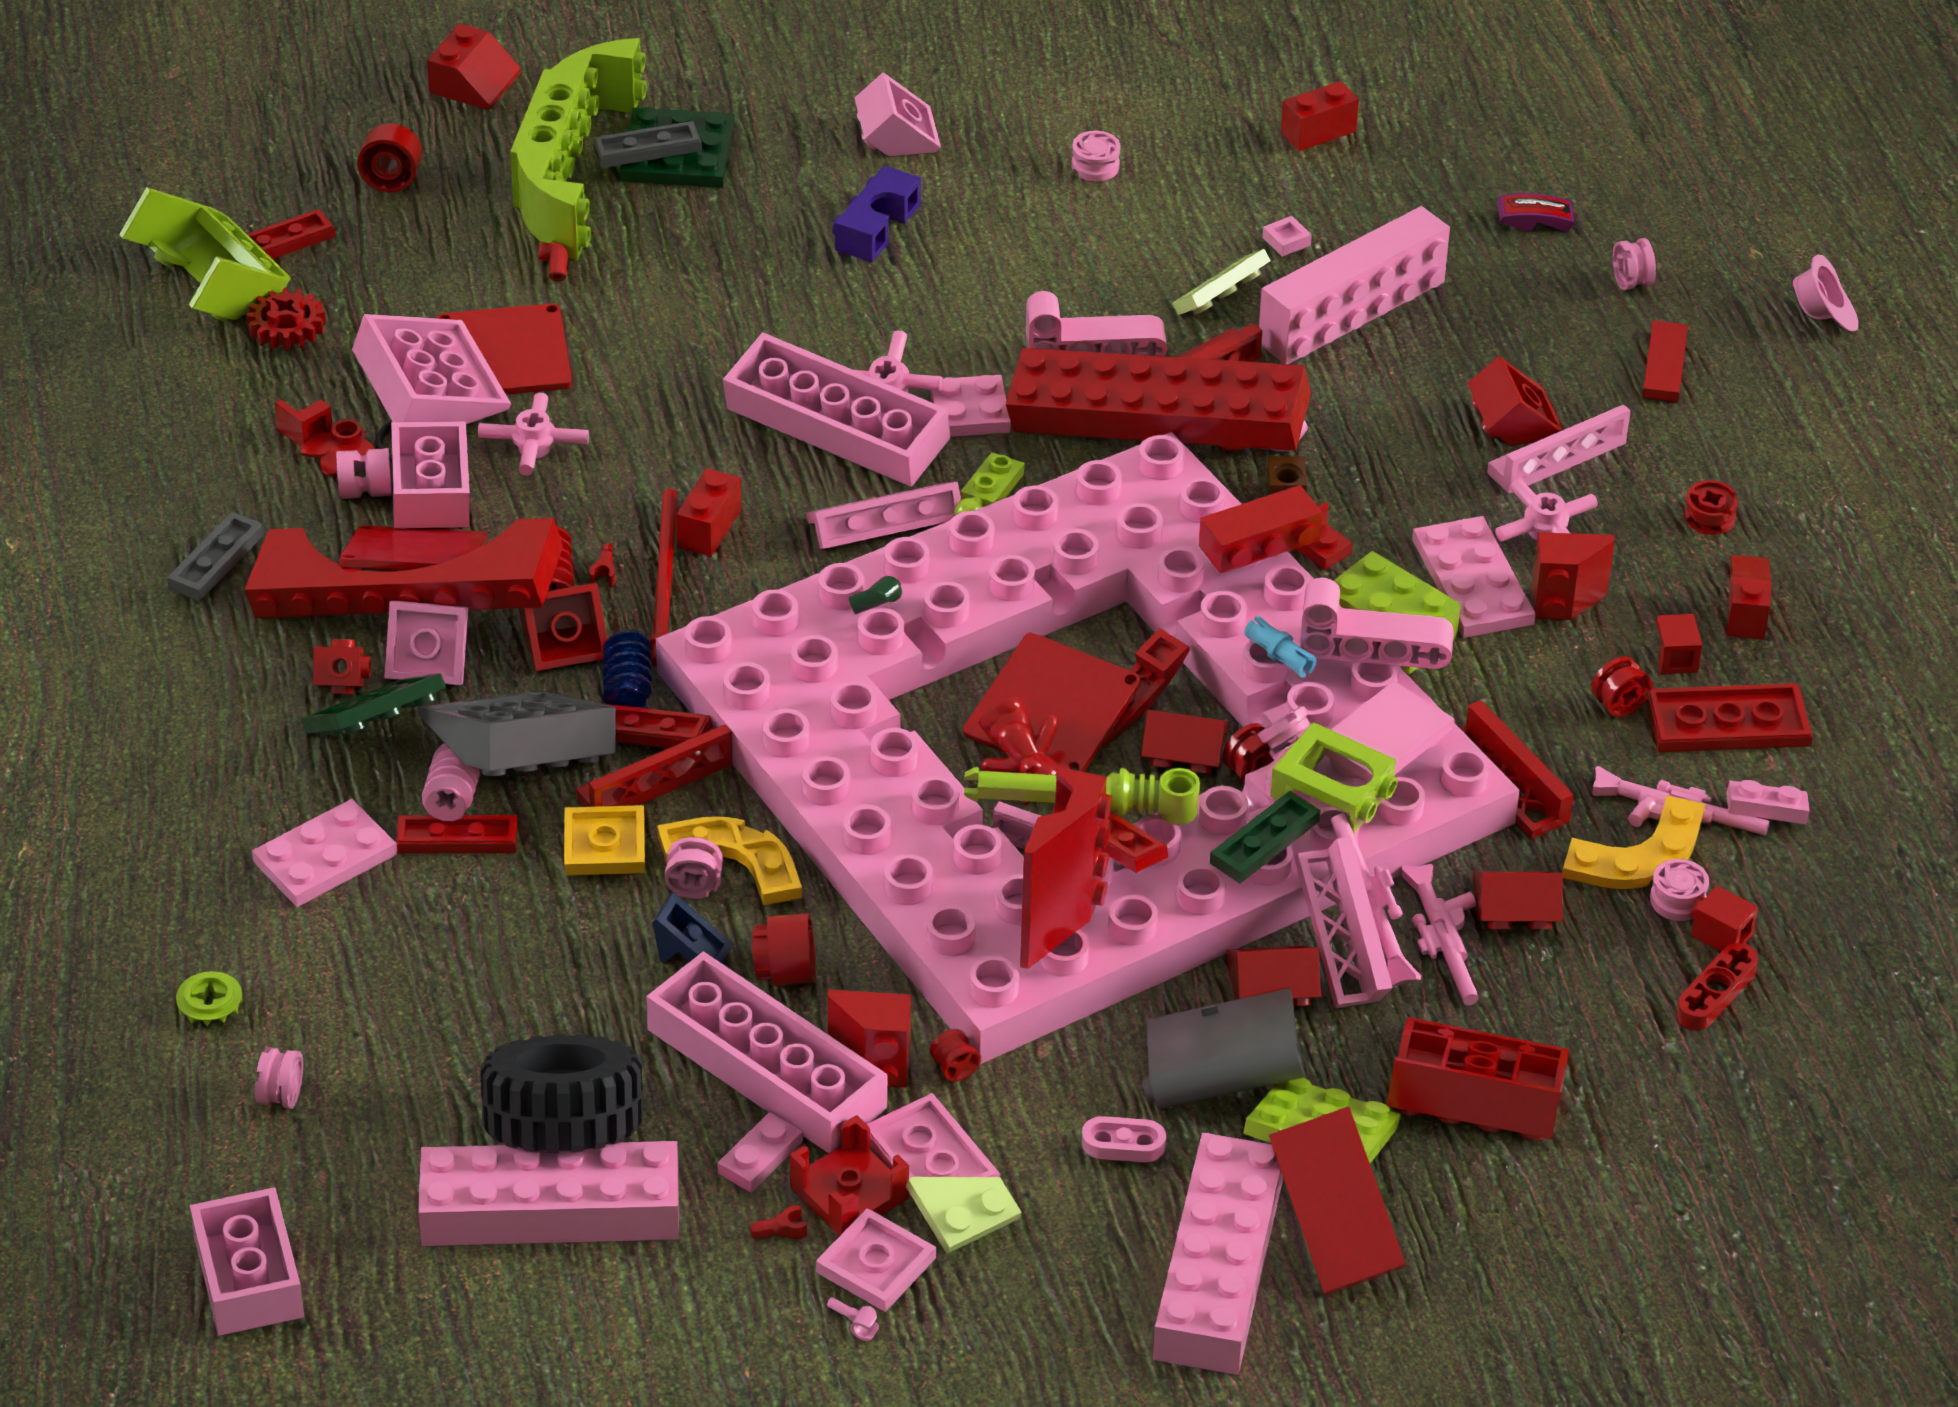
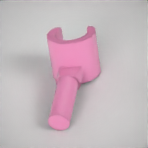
(863, 1321)

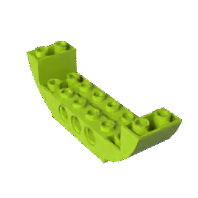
(553, 135)

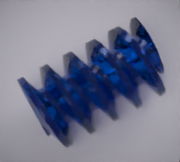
(627, 669)

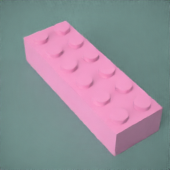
(1353, 285)
(837, 409)
(765, 1050)
(548, 1197)
(1218, 1255)

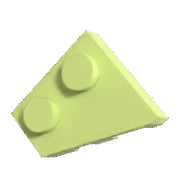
(963, 1207)

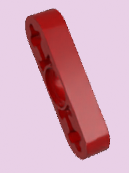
(1716, 1001)

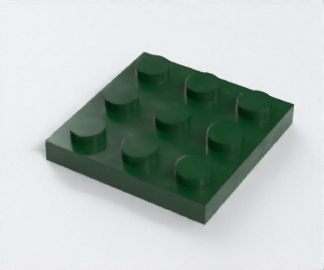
(699, 168)
(374, 705)

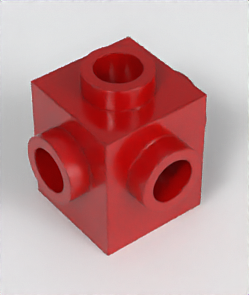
(327, 661)

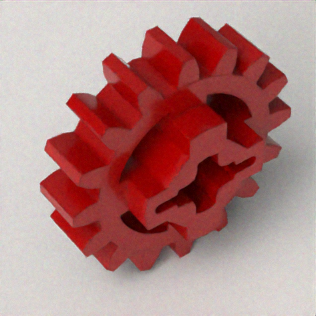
(286, 319)

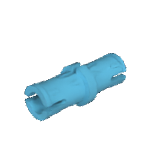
(1280, 646)

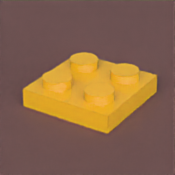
(604, 840)

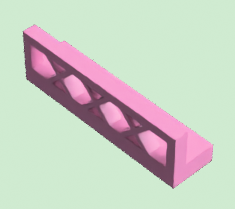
(1562, 449)
(885, 514)
(1357, 920)

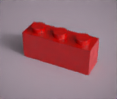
(1260, 529)

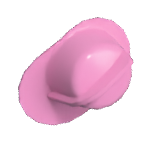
(1822, 294)

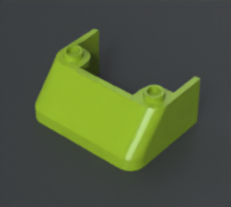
(210, 248)

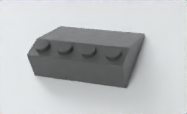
(523, 730)

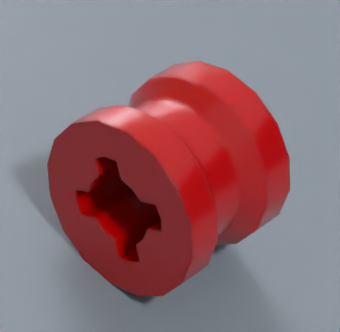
(955, 1055)

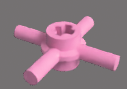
(894, 373)
(533, 433)
(1543, 512)

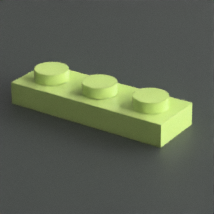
(1222, 283)

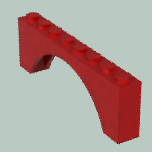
(502, 574)

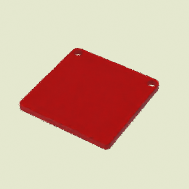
(521, 345)
(407, 547)
(1065, 682)

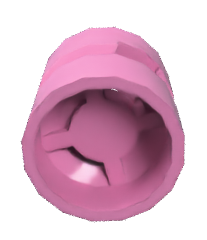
(378, 473)

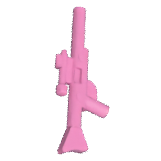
(1652, 802)
(1380, 897)
(1442, 933)

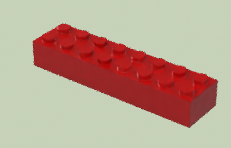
(1159, 395)

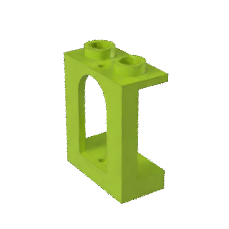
(1296, 773)

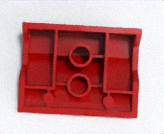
(1065, 864)
(1478, 1078)

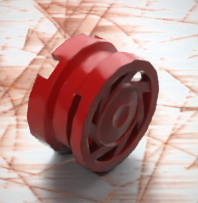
(1711, 506)
(1621, 687)
(1246, 751)

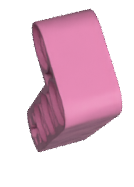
(1091, 334)
(1371, 635)

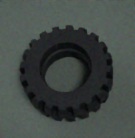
(561, 1093)

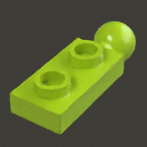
(990, 483)

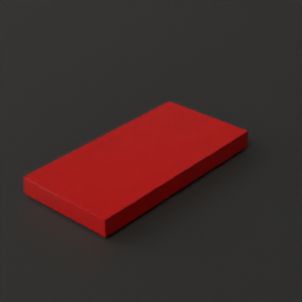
(1728, 717)
(1337, 1201)

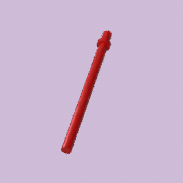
(664, 569)

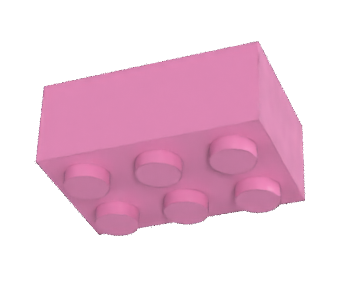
(430, 474)
(247, 1261)

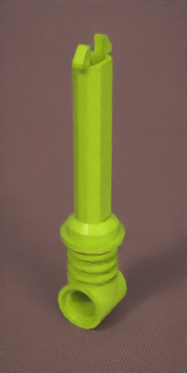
(1173, 795)

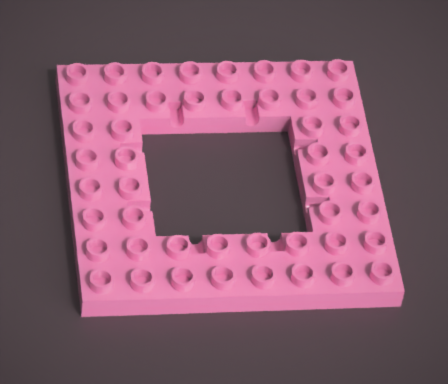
(890, 822)

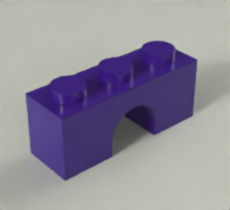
(865, 223)

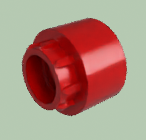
(389, 158)
(785, 950)

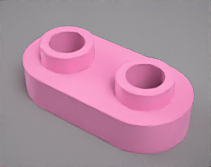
(1123, 1139)

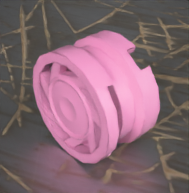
(1096, 157)
(1634, 264)
(1283, 730)
(692, 869)
(1677, 888)
(279, 1077)

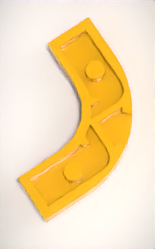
(758, 851)
(1635, 865)

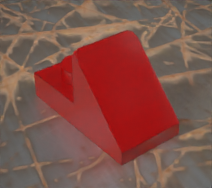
(1331, 547)

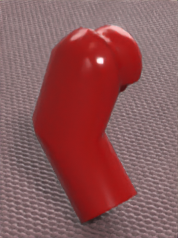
(558, 259)

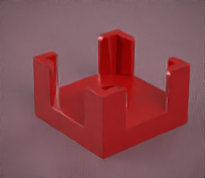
(848, 1179)

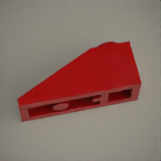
(1748, 597)

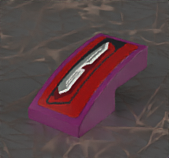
(1527, 209)

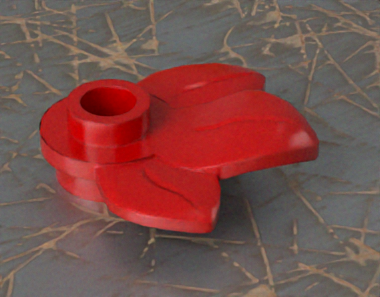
(344, 436)

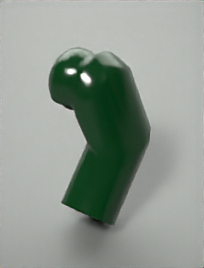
(883, 591)

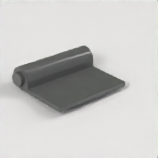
(1222, 1049)

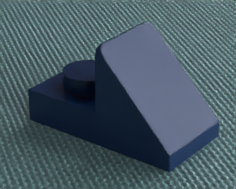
(685, 931)

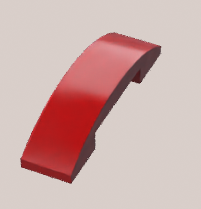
(1156, 666)

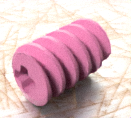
(449, 785)

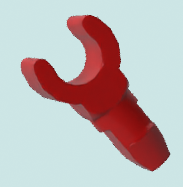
(604, 566)
(781, 1225)

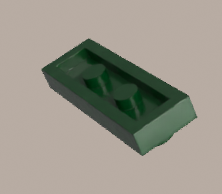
(1264, 837)

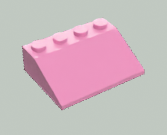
(427, 369)

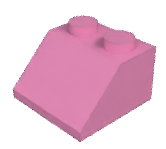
(895, 119)

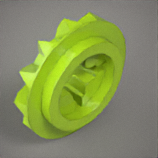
(197, 988)

